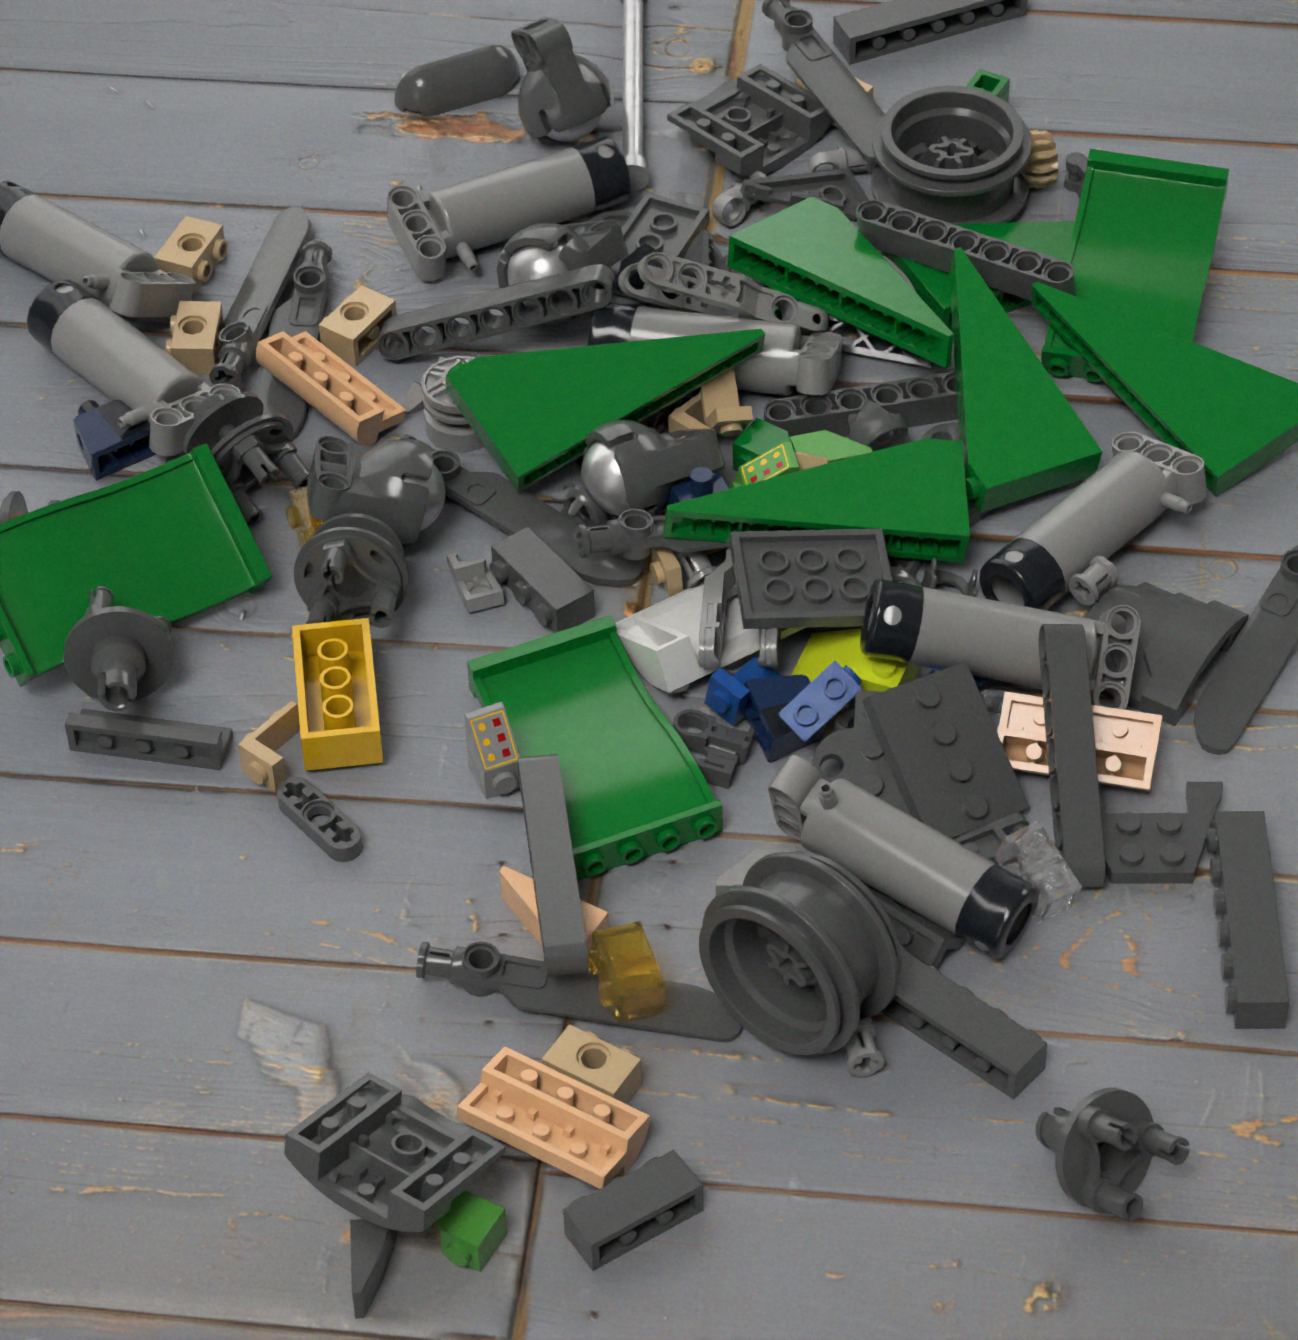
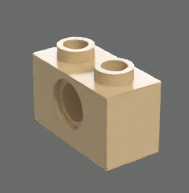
(193, 250)
(356, 324)
(196, 335)
(595, 1063)

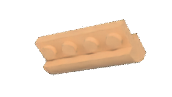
(329, 385)
(1123, 741)
(555, 1118)

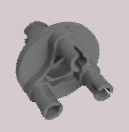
(118, 652)
(1107, 1149)

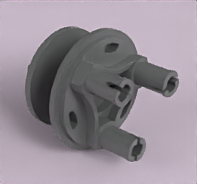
(246, 446)
(352, 571)

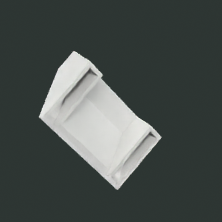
(666, 639)

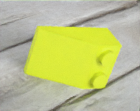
(845, 649)

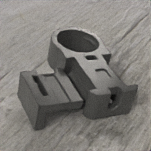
(722, 741)

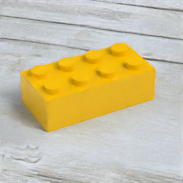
(336, 694)

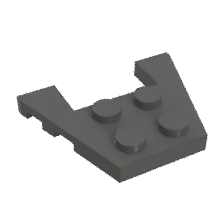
(1159, 845)

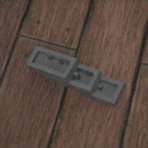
(369, 1261)

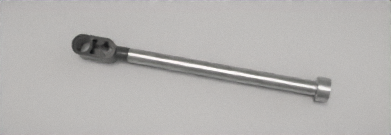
(633, 94)

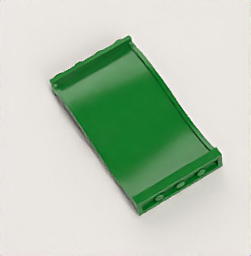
(1141, 245)
(155, 540)
(620, 759)

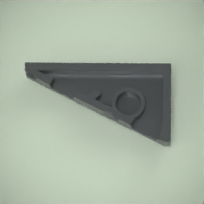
(831, 186)

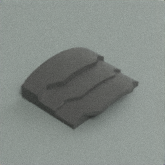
(754, 121)
(1173, 644)
(388, 1155)

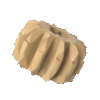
(1043, 161)

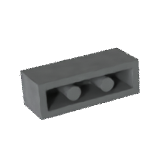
(542, 581)
(633, 1209)

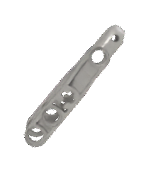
(736, 298)
(717, 589)

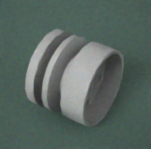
(442, 418)

